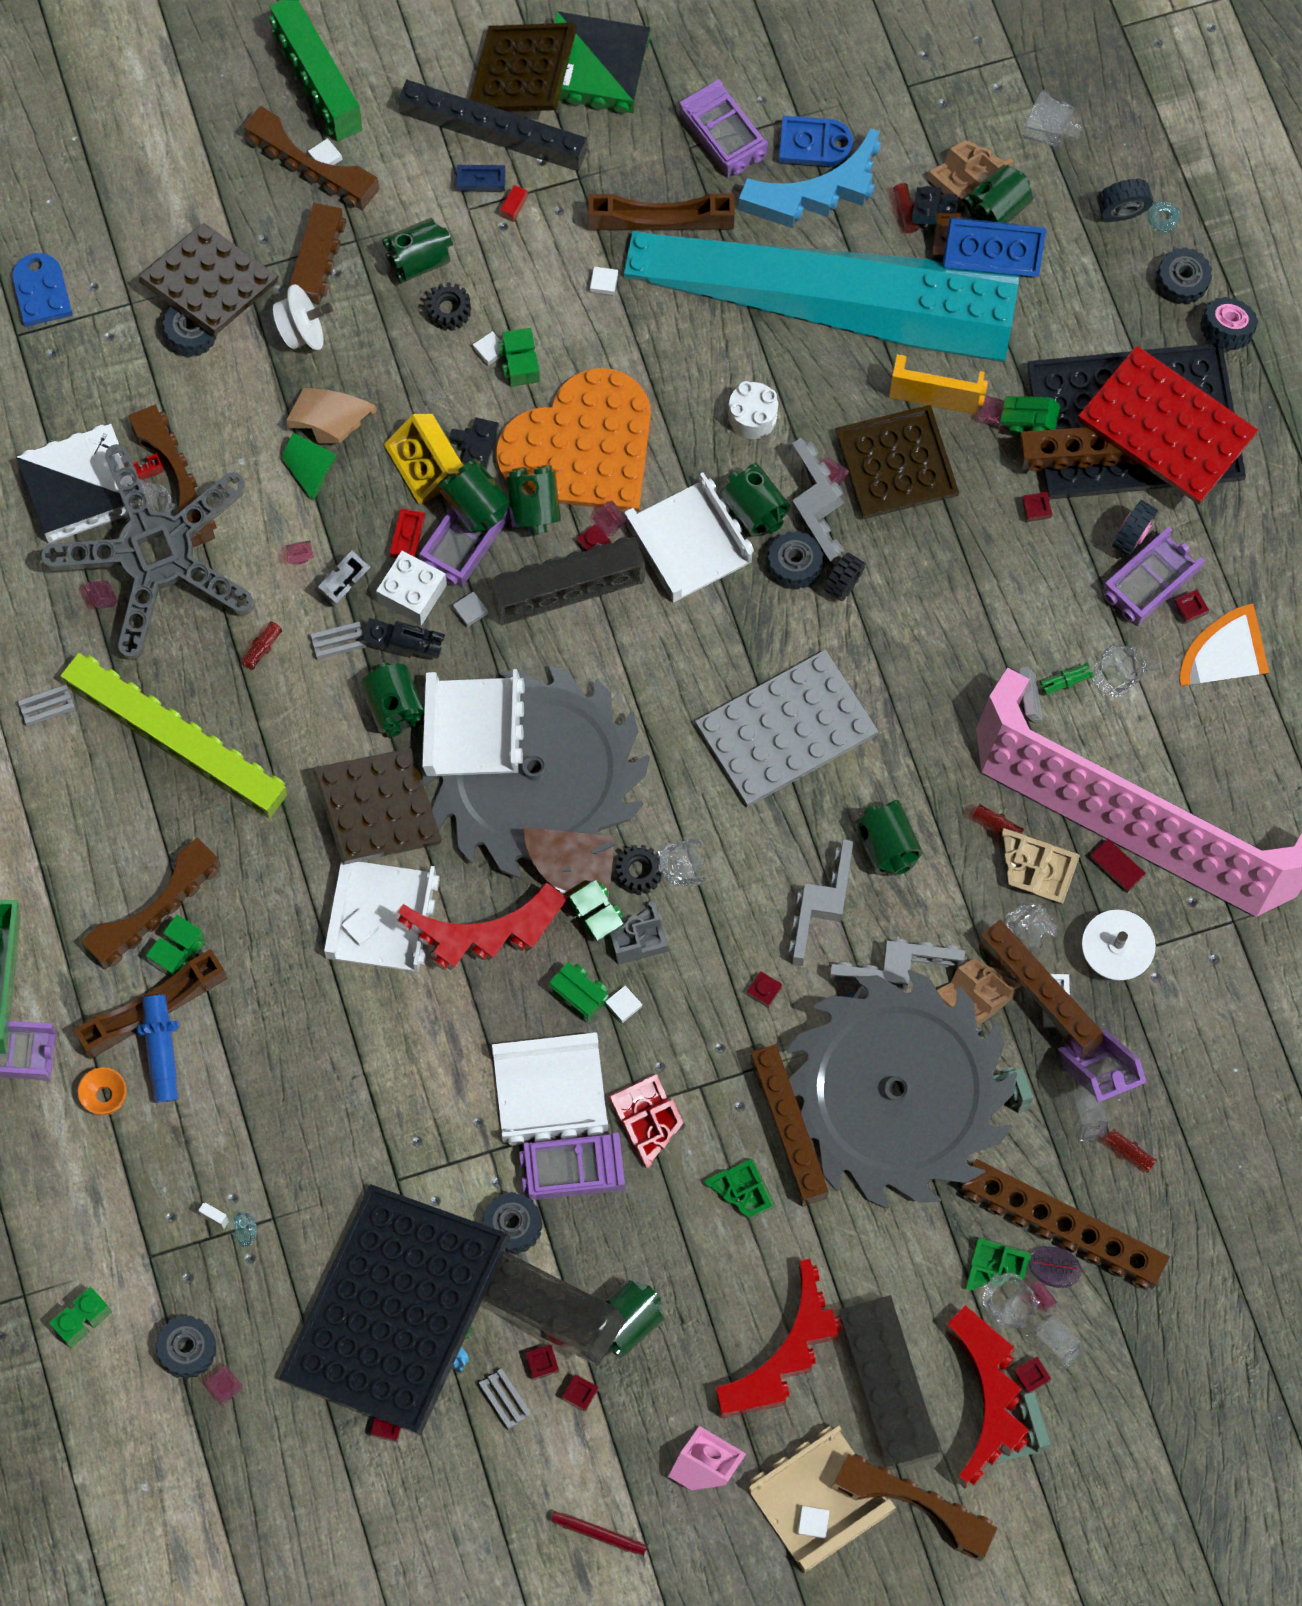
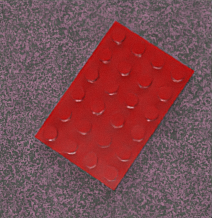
(1167, 425)

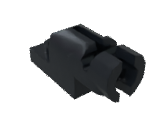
(403, 639)

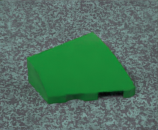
(308, 463)
(743, 1188)
(992, 1258)

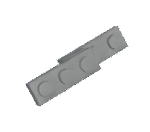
(819, 500)
(821, 902)
(898, 961)

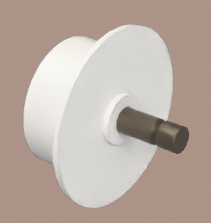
(299, 320)
(1118, 945)

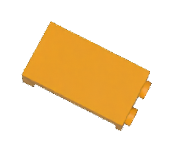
(936, 390)

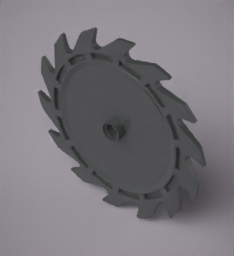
(578, 781)
(945, 1081)

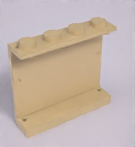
(808, 1482)

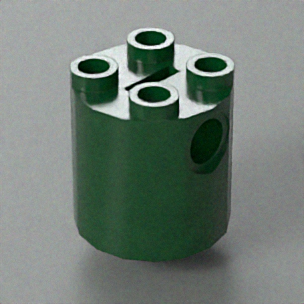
(999, 196)
(417, 249)
(475, 496)
(755, 500)
(533, 507)
(392, 698)
(889, 838)
(642, 1313)

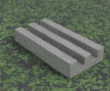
(338, 640)
(1031, 696)
(45, 705)
(493, 1379)

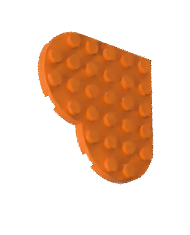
(589, 437)

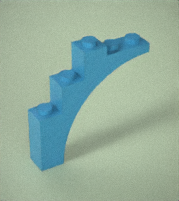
(819, 195)

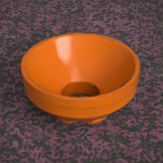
(94, 1082)

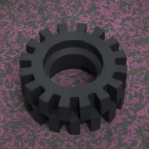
(448, 319)
(844, 576)
(636, 884)

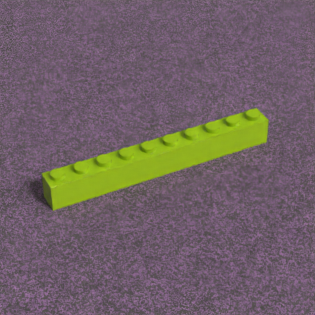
(175, 735)

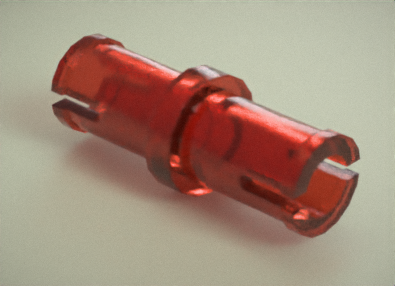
(905, 207)
(261, 645)
(994, 820)
(1130, 1150)

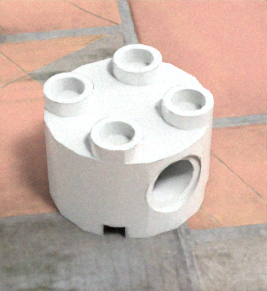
(753, 410)

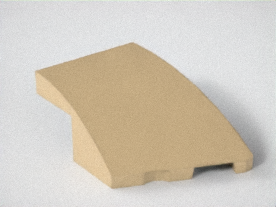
(1038, 866)

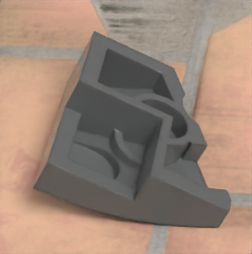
(640, 936)

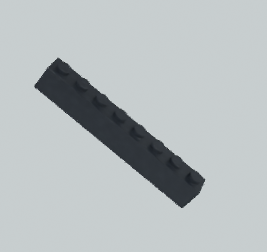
(492, 125)

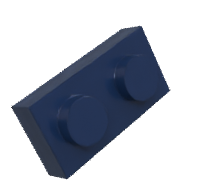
(481, 177)

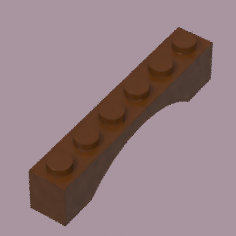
(348, 182)
(619, 213)
(153, 435)
(112, 940)
(1068, 1017)
(115, 1026)
(790, 1125)
(967, 1533)

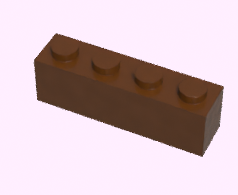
(317, 251)

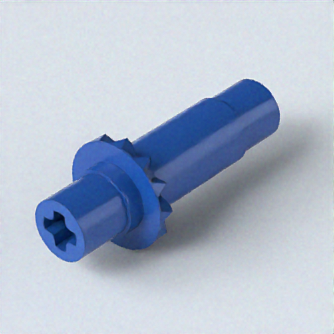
(160, 1048)

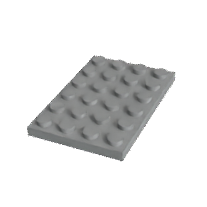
(786, 728)

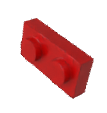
(407, 533)

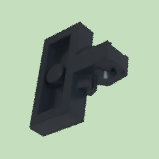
(931, 202)
(476, 441)

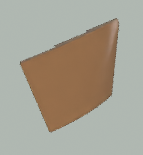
(965, 169)
(328, 413)
(984, 986)

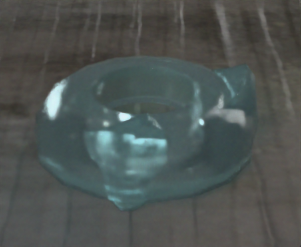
(1164, 225)
(240, 1224)

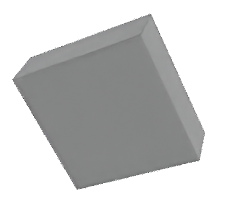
(470, 609)

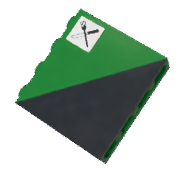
(604, 62)

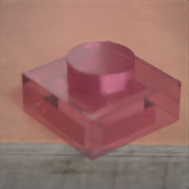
(992, 411)
(837, 471)
(609, 518)
(299, 552)
(100, 594)
(1043, 1297)
(224, 1384)

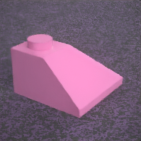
(706, 1461)

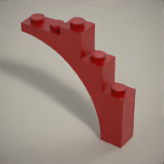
(486, 938)
(988, 1354)
(764, 1386)

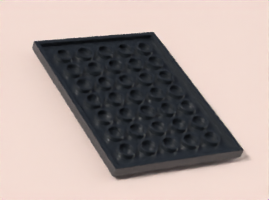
(1079, 378)
(395, 1309)

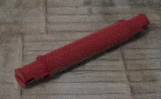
(599, 1533)

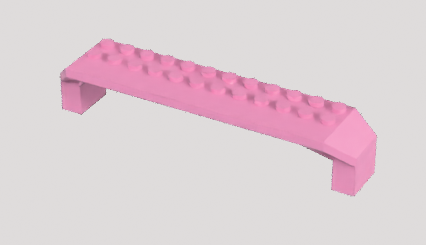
(1129, 813)

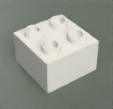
(411, 588)

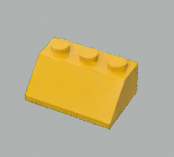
(423, 456)

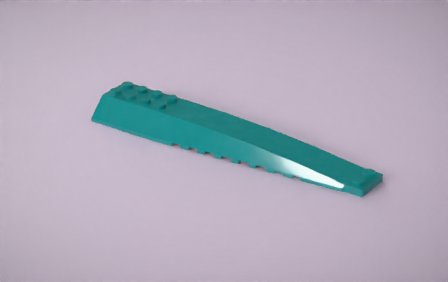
(871, 294)

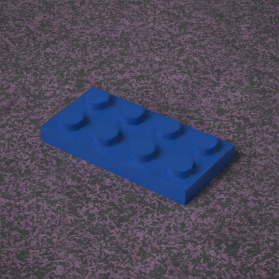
(994, 247)

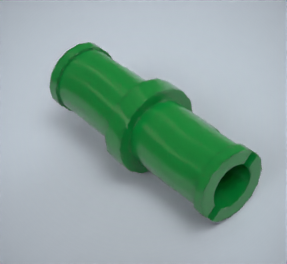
(1066, 679)

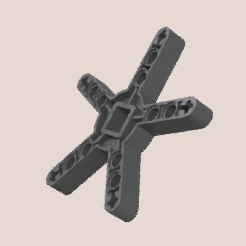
(144, 527)

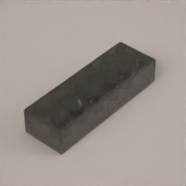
(567, 580)
(553, 1309)
(888, 1383)

